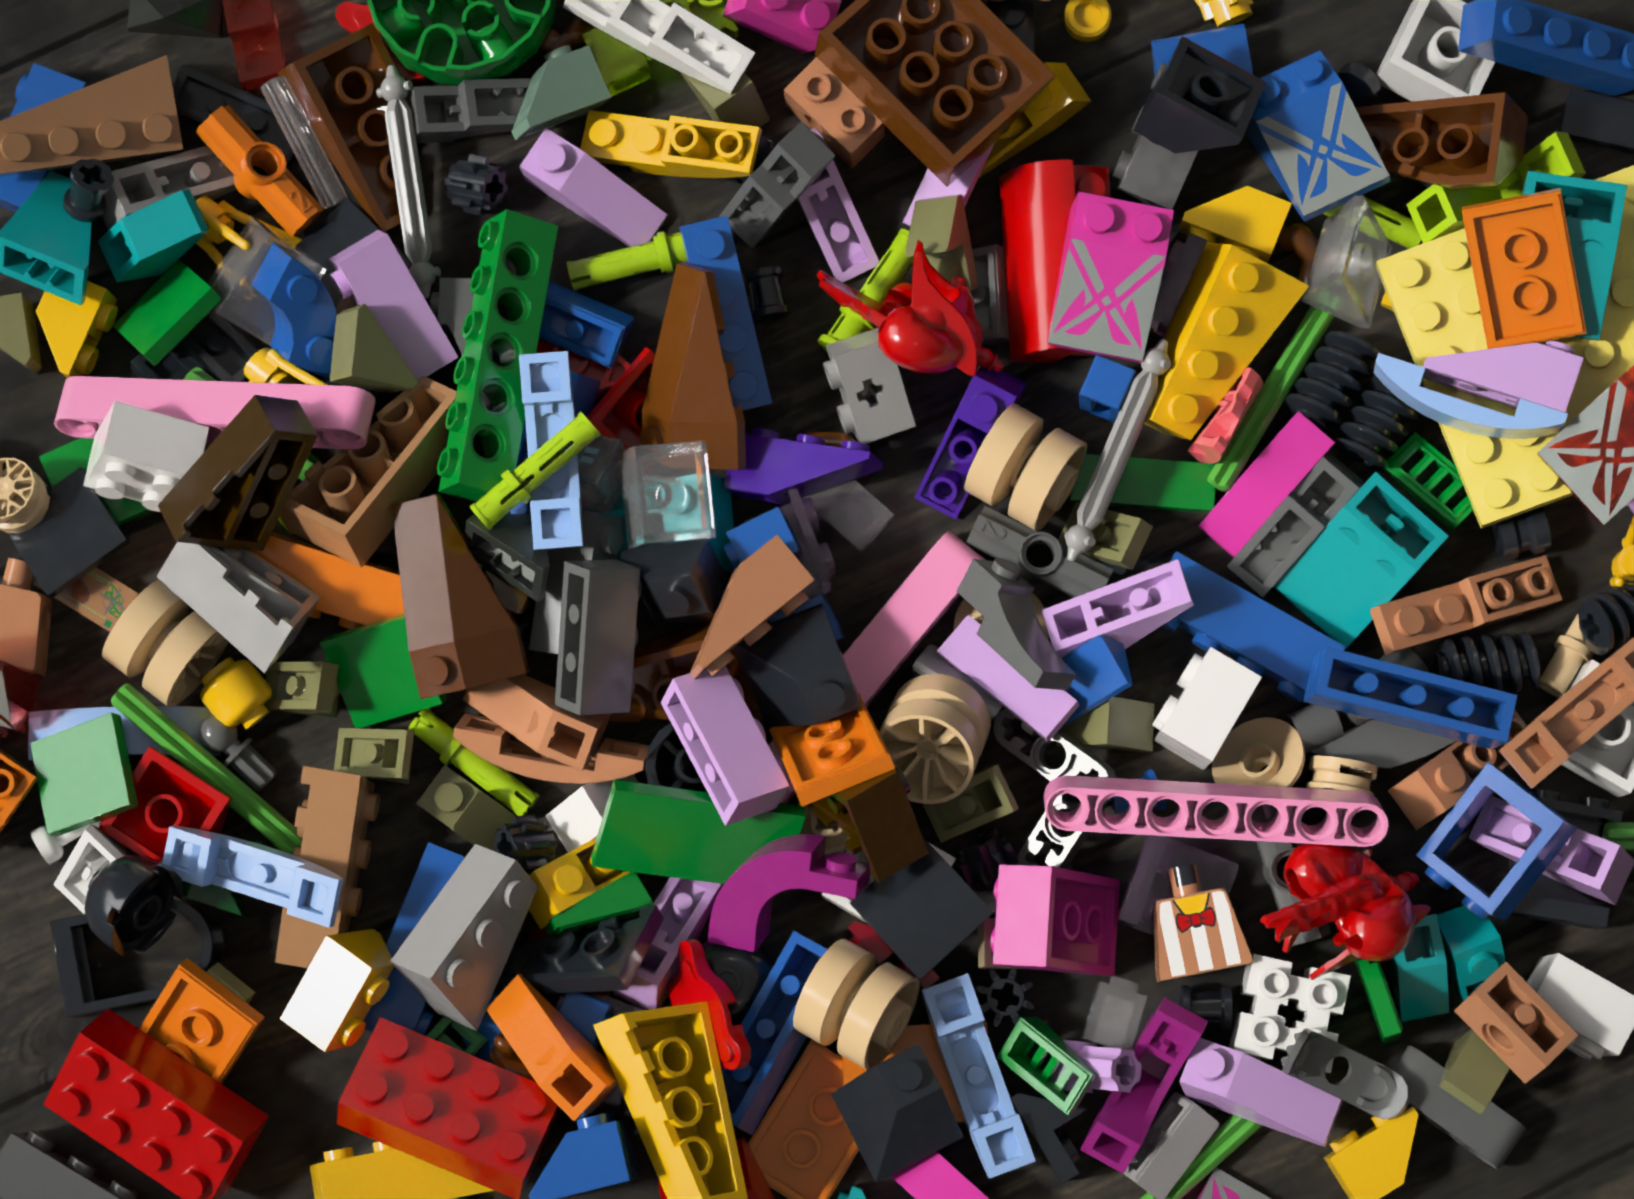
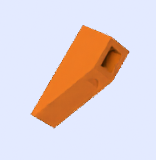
(552, 1049)

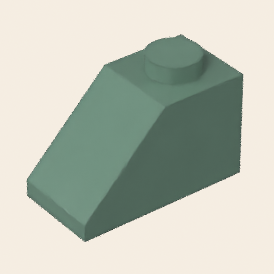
(561, 91)

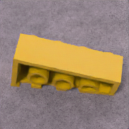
(1216, 333)
(677, 1098)
(386, 1176)

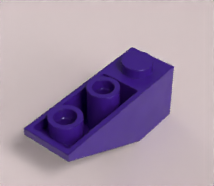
(979, 409)
(804, 464)

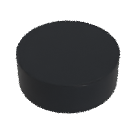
(1360, 84)

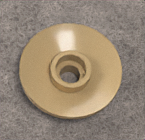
(1257, 745)

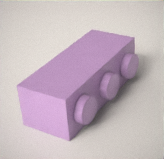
(378, 277)
(725, 745)

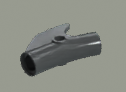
(1361, 738)

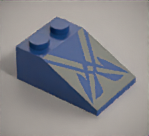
(1314, 138)

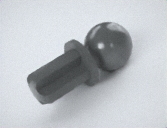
(241, 756)

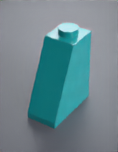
(47, 244)

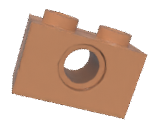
(835, 112)
(1516, 1022)

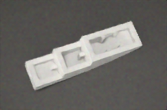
(670, 37)

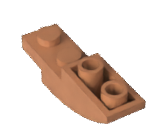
(1465, 605)

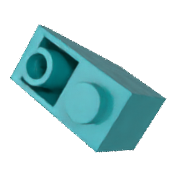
(153, 237)
(1470, 948)
(1421, 973)

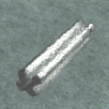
(304, 142)

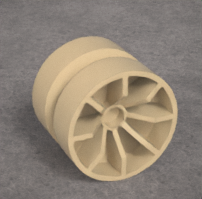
(1037, 473)
(164, 641)
(936, 735)
(856, 1004)

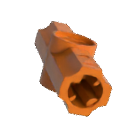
(240, 150)

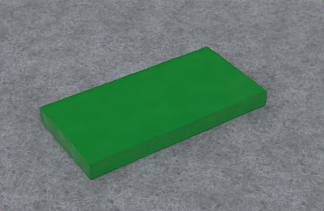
(682, 833)

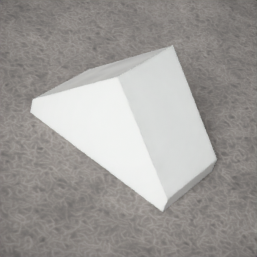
(581, 814)
(90, 854)

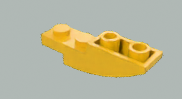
(672, 146)

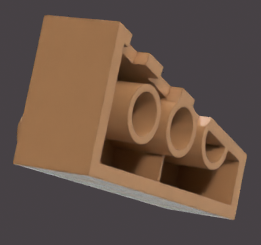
(107, 121)
(351, 496)
(333, 837)

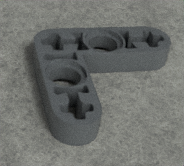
(1078, 762)

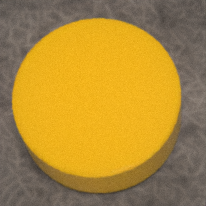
(1087, 19)

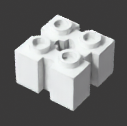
(1272, 986)

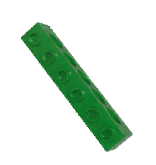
(530, 247)

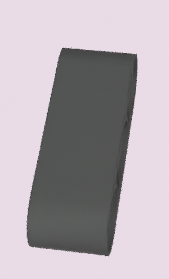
(1485, 1135)

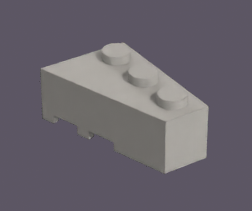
(240, 597)
(467, 936)

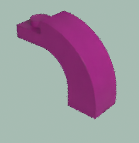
(793, 862)
(1128, 1116)

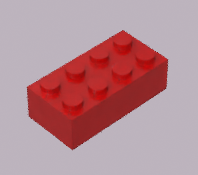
(448, 1108)
(155, 1109)

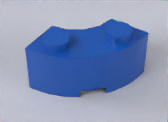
(301, 311)

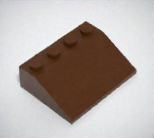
(934, 74)

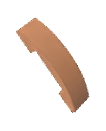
(1573, 718)
(493, 743)

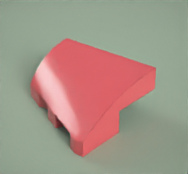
(1228, 416)

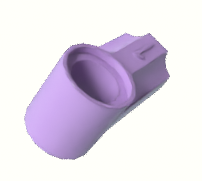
(1115, 1067)

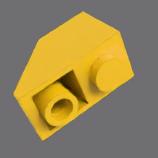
(1240, 218)
(76, 328)
(1376, 1159)

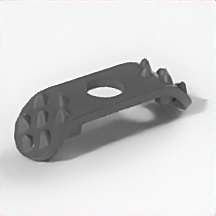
(1366, 1085)

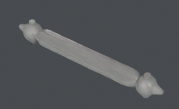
(408, 179)
(1117, 450)

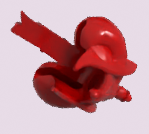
(923, 322)
(1356, 894)

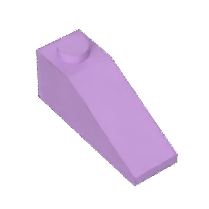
(590, 190)
(837, 225)
(1512, 372)
(1120, 610)
(1582, 863)
(685, 911)
(1258, 1092)

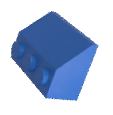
(589, 1159)

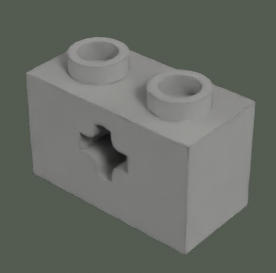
(886, 406)

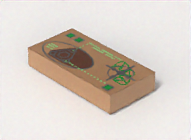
(97, 597)

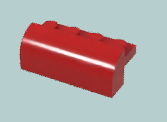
(1034, 229)

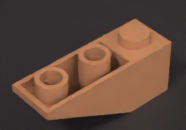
(755, 592)
(530, 714)
(1446, 778)

